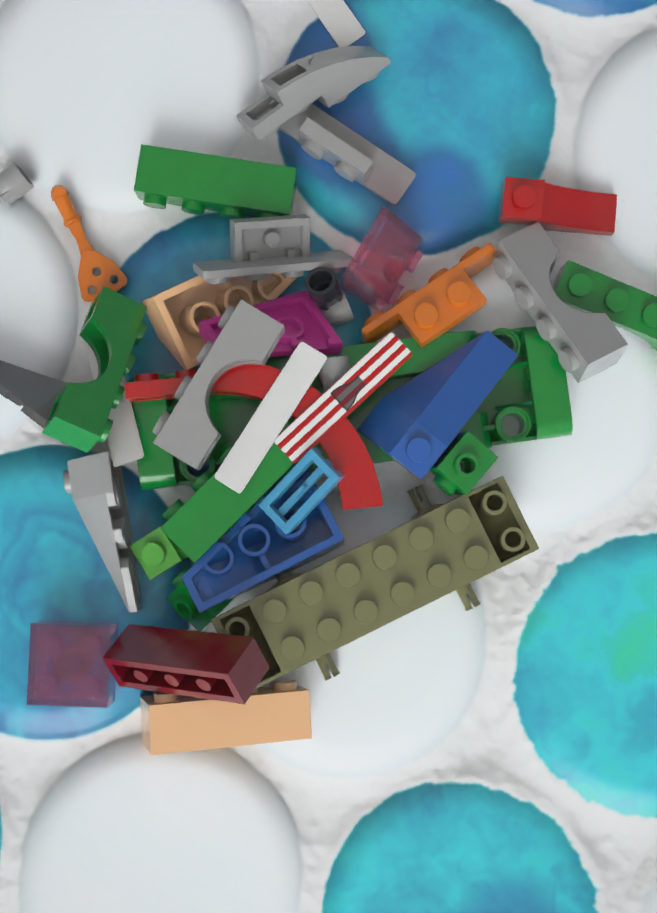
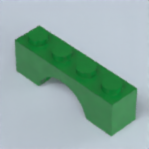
(598, 293)
(83, 409)

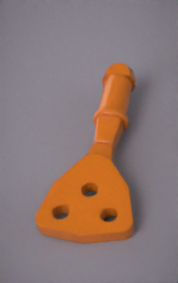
(89, 257)

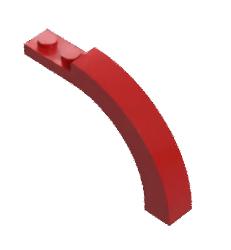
(342, 445)

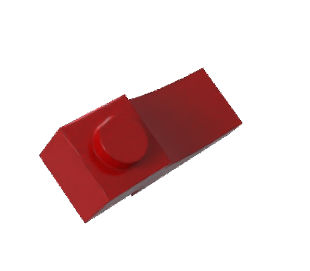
(556, 207)

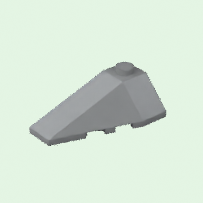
(103, 506)

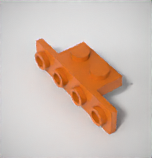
(436, 306)

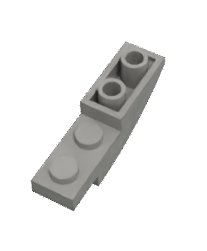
(319, 76)

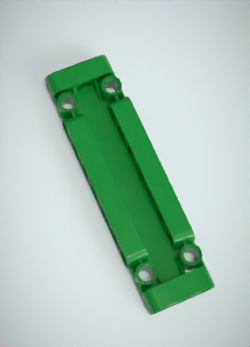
(530, 390)

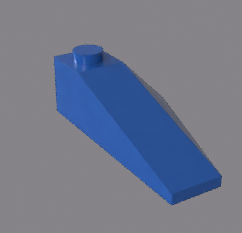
(432, 408)
(260, 551)

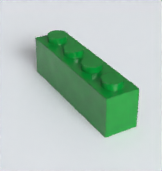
(213, 184)
(217, 507)

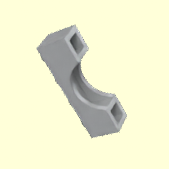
(245, 338)
(582, 340)

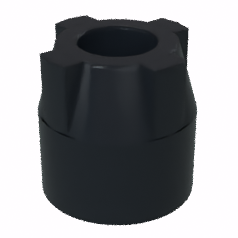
(323, 287)

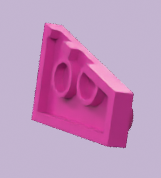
(301, 321)

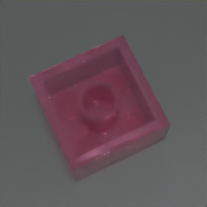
(69, 664)

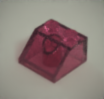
(382, 261)

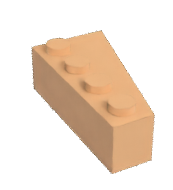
(192, 724)

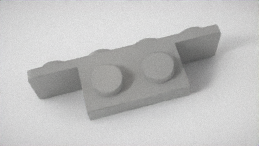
(349, 154)
(269, 247)

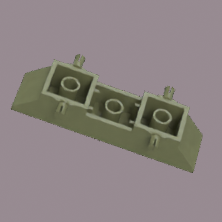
(383, 579)

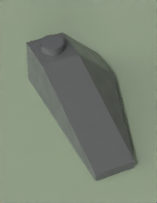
(30, 390)

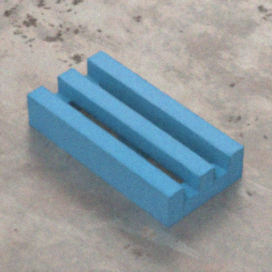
(324, 467)

